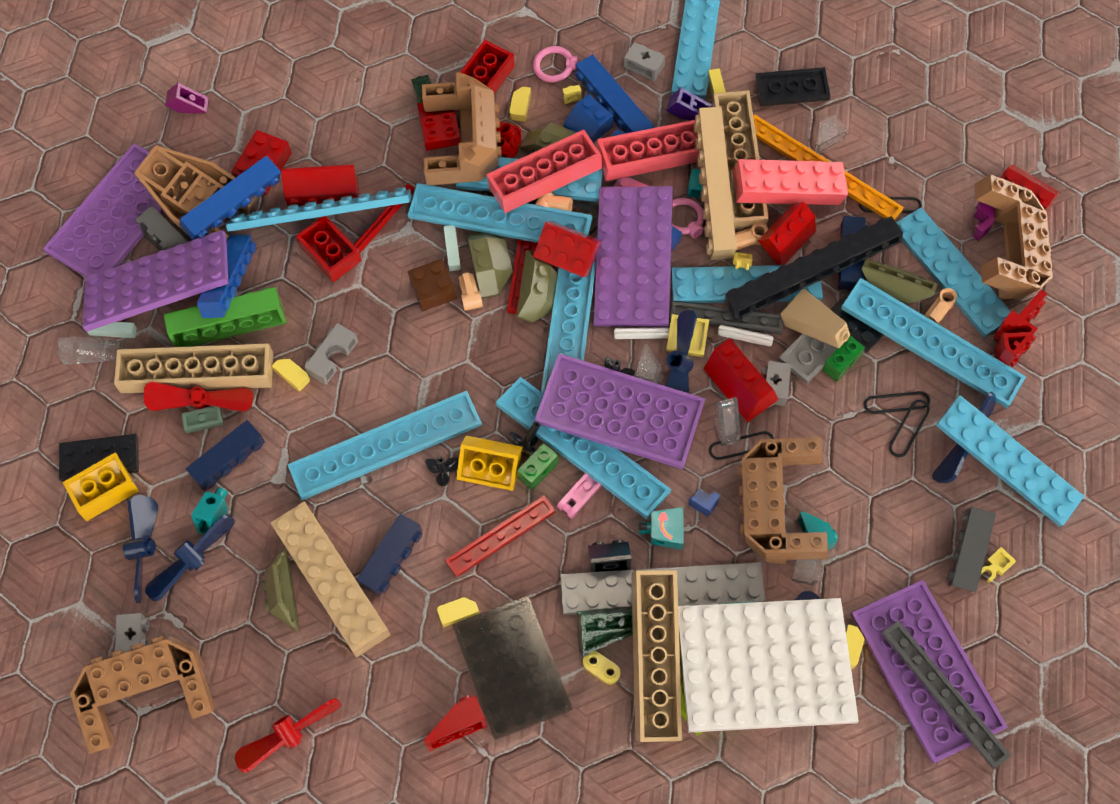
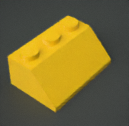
(489, 462)
(100, 487)

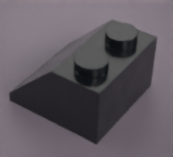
(610, 556)

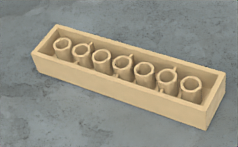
(740, 144)
(716, 183)
(195, 367)
(330, 579)
(656, 656)

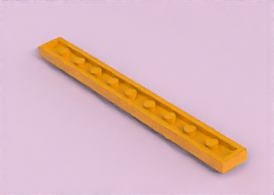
(798, 152)

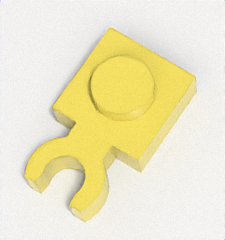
(742, 260)
(999, 563)

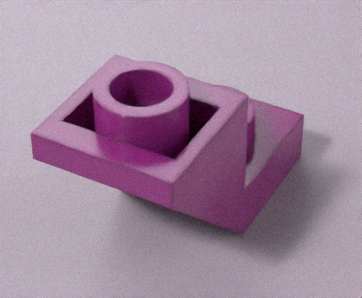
(985, 215)

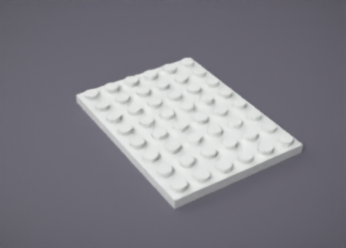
(766, 665)

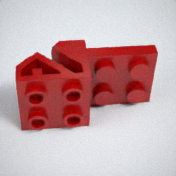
(438, 128)
(1016, 332)

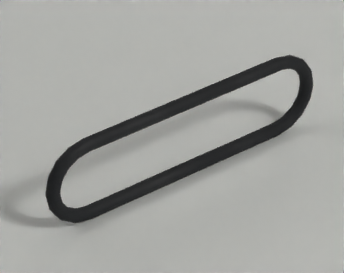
(897, 198)
(893, 395)
(915, 434)
(740, 453)

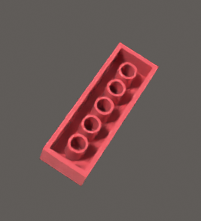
(648, 150)
(544, 171)
(789, 182)

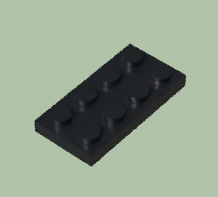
(792, 86)
(82, 454)

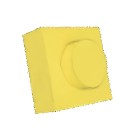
(571, 94)

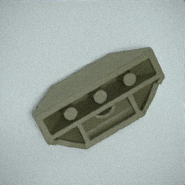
(544, 137)
(490, 262)
(897, 282)
(536, 289)
(280, 591)

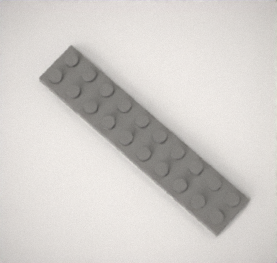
(695, 587)

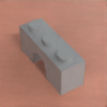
(337, 340)

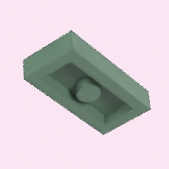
(202, 419)

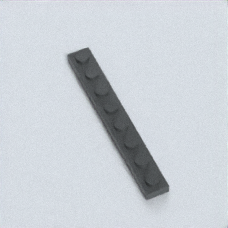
(946, 695)

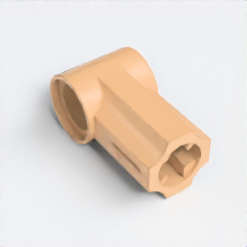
(553, 201)
(748, 237)
(470, 295)
(940, 306)

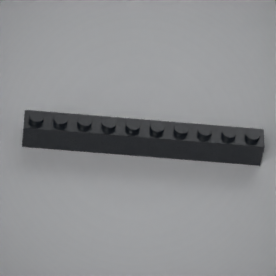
(813, 267)

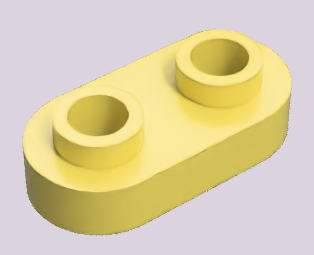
(600, 668)

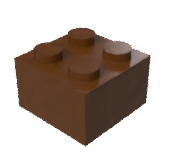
(432, 284)

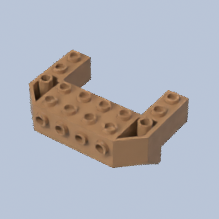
(479, 132)
(1025, 235)
(764, 500)
(132, 673)

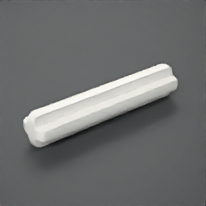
(641, 333)
(745, 335)

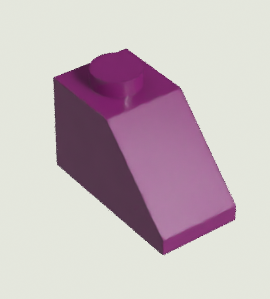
(186, 100)

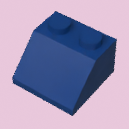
(591, 117)

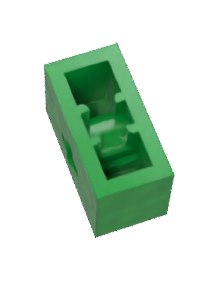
(843, 358)
(537, 466)

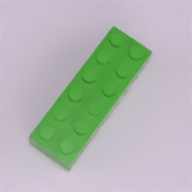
(246, 314)

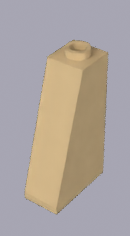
(815, 320)

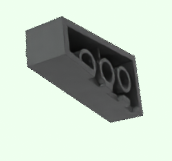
(159, 230)
(971, 549)

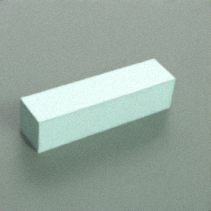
(452, 248)
(116, 329)

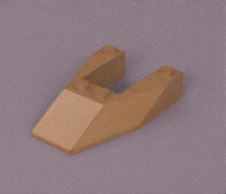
(182, 182)

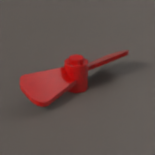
(163, 397)
(286, 734)

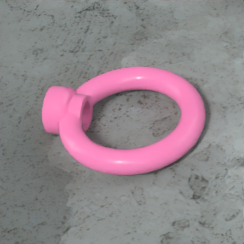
(571, 62)
(694, 228)

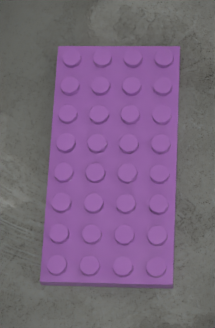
(105, 224)
(633, 256)
(155, 280)
(620, 411)
(929, 628)

